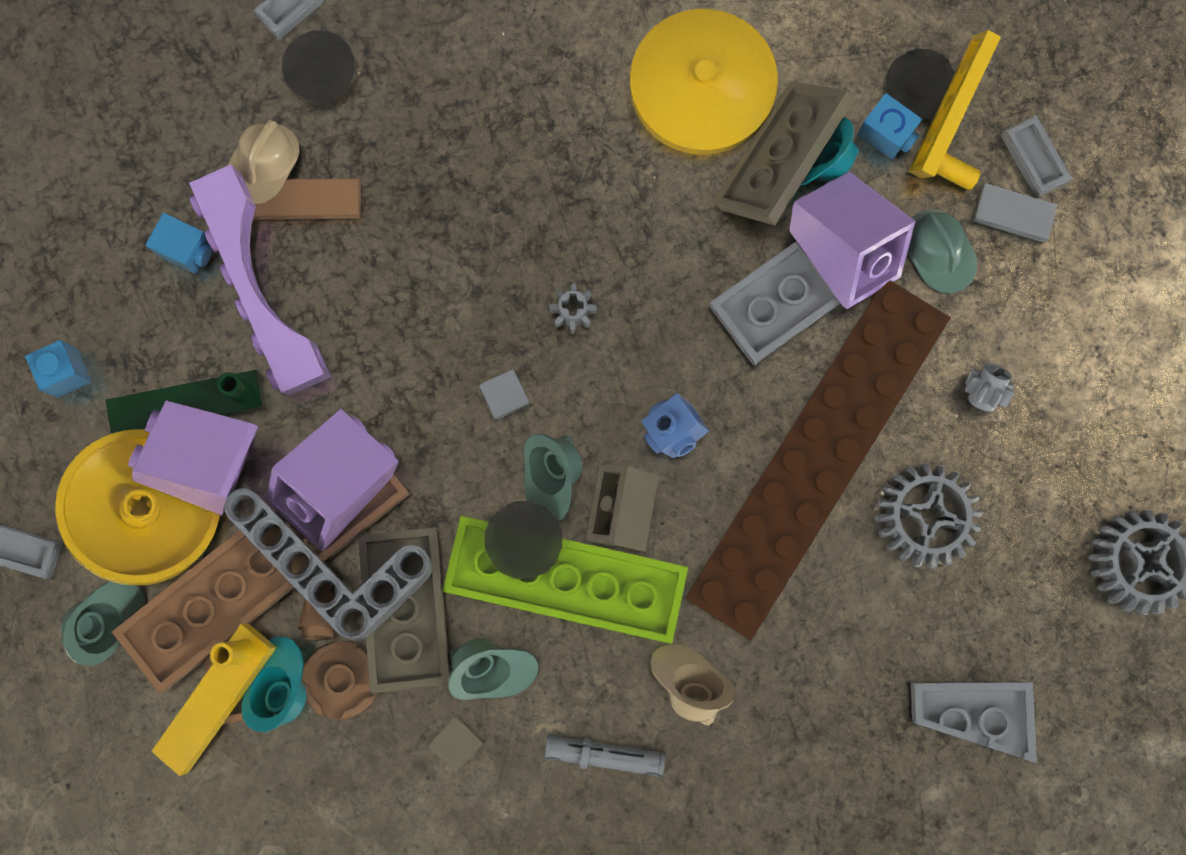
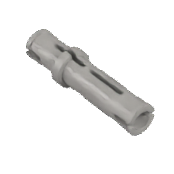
(604, 755)

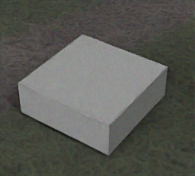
(504, 394)

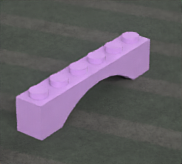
(229, 212)

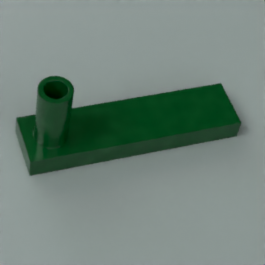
(221, 395)

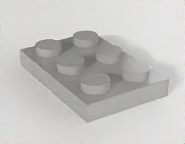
(774, 303)

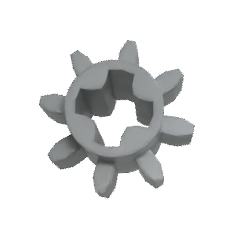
(582, 311)
(989, 387)

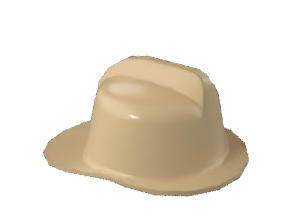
(265, 158)
(693, 683)

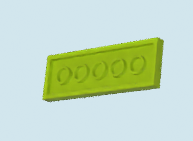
(583, 586)

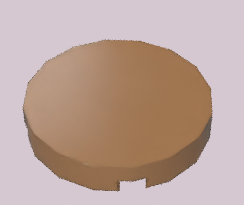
(338, 680)

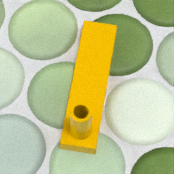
(932, 154)
(212, 701)

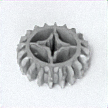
(924, 532)
(1121, 583)

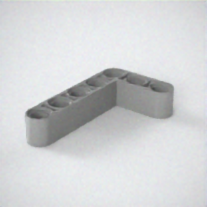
(319, 573)

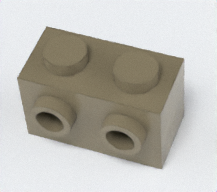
(622, 507)

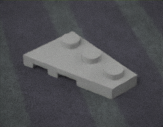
(980, 712)

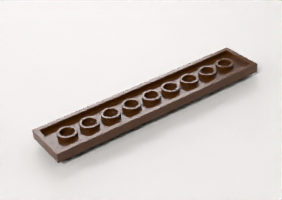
(817, 459)

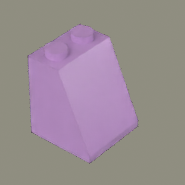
(852, 237)
(193, 455)
(330, 478)

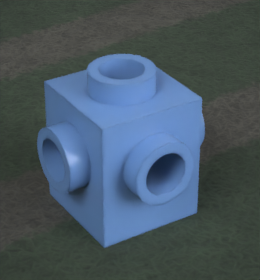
(673, 427)

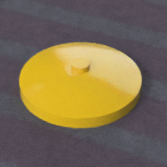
(703, 81)
(123, 526)

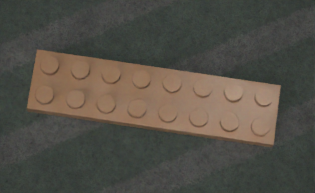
(221, 593)

